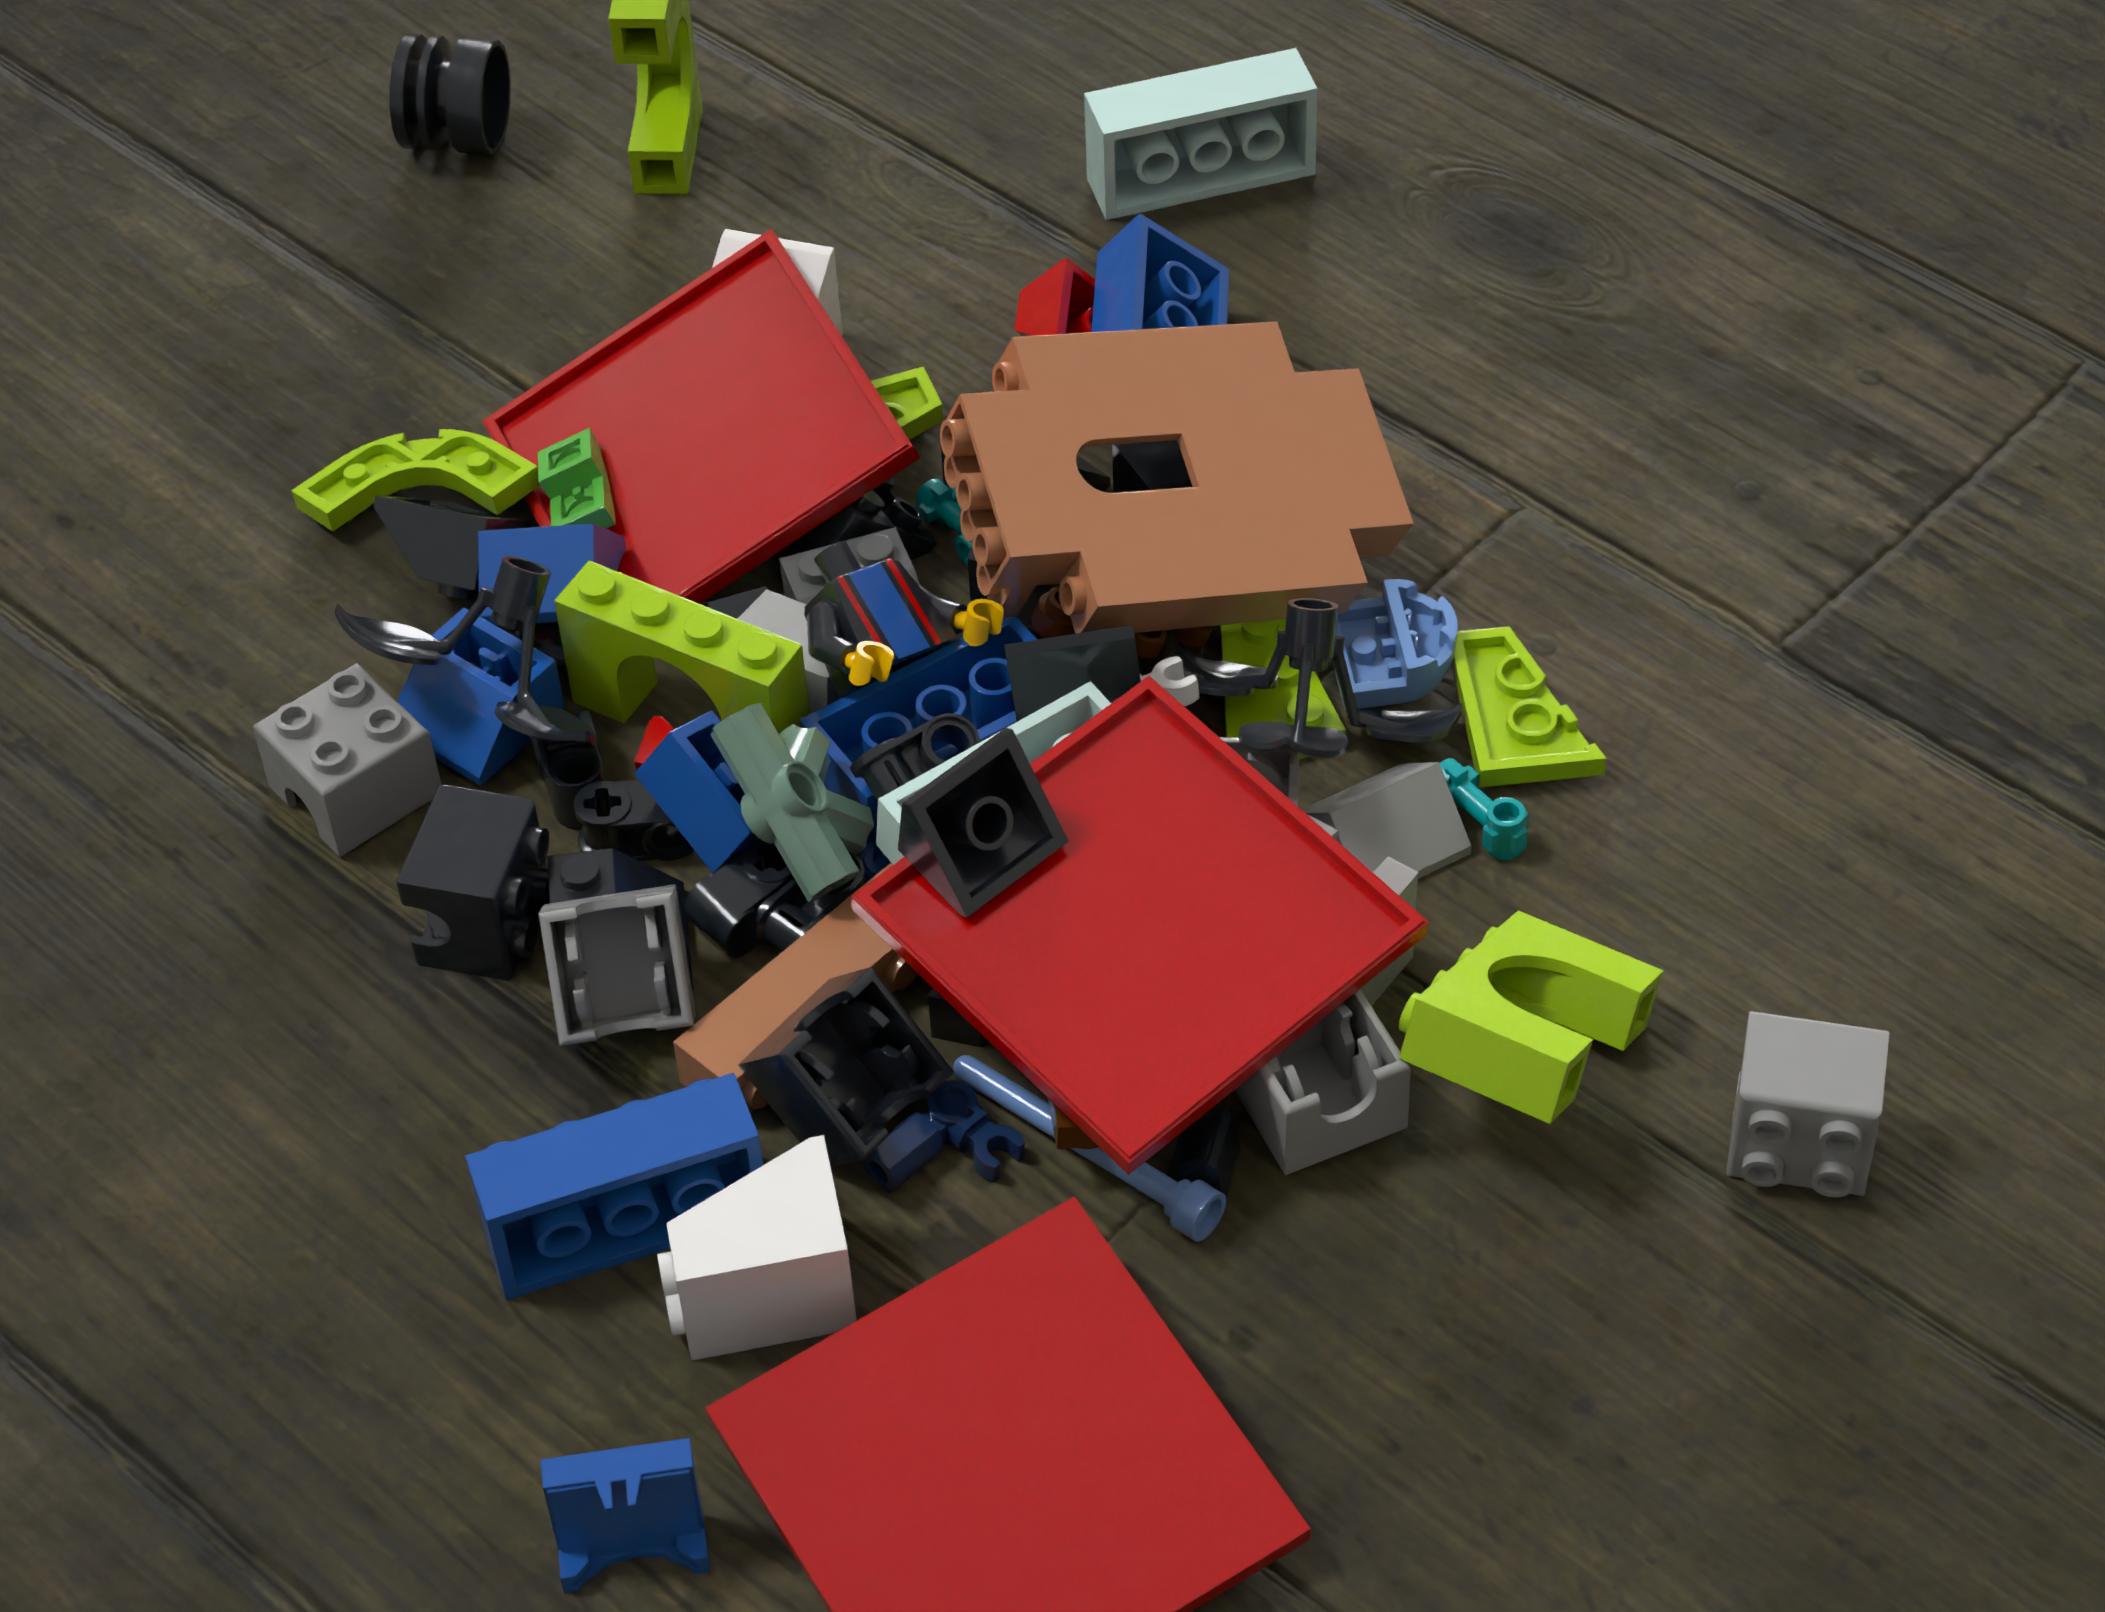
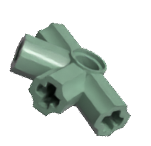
(789, 802)

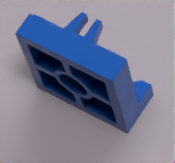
(625, 1507)

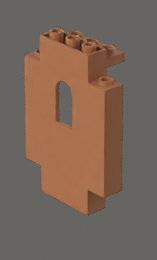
(1277, 459)

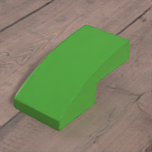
(576, 482)

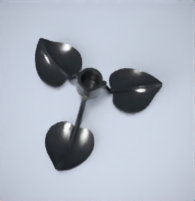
(515, 609)
(1309, 643)

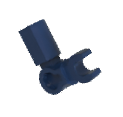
(950, 1119)

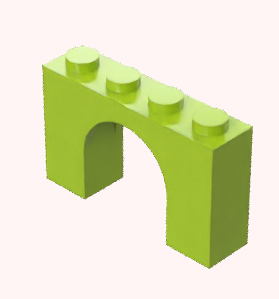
(668, 101)
(620, 624)
(1494, 1011)

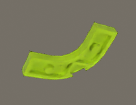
(455, 460)

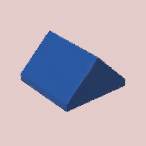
(557, 548)

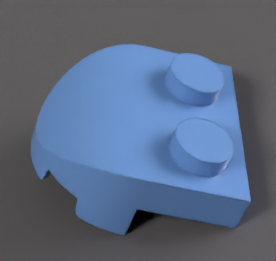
(1397, 644)

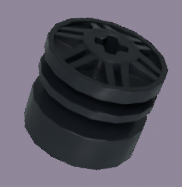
(450, 94)

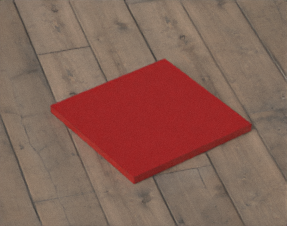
(719, 423)
(1162, 942)
(1009, 1446)

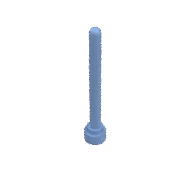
(1192, 1206)

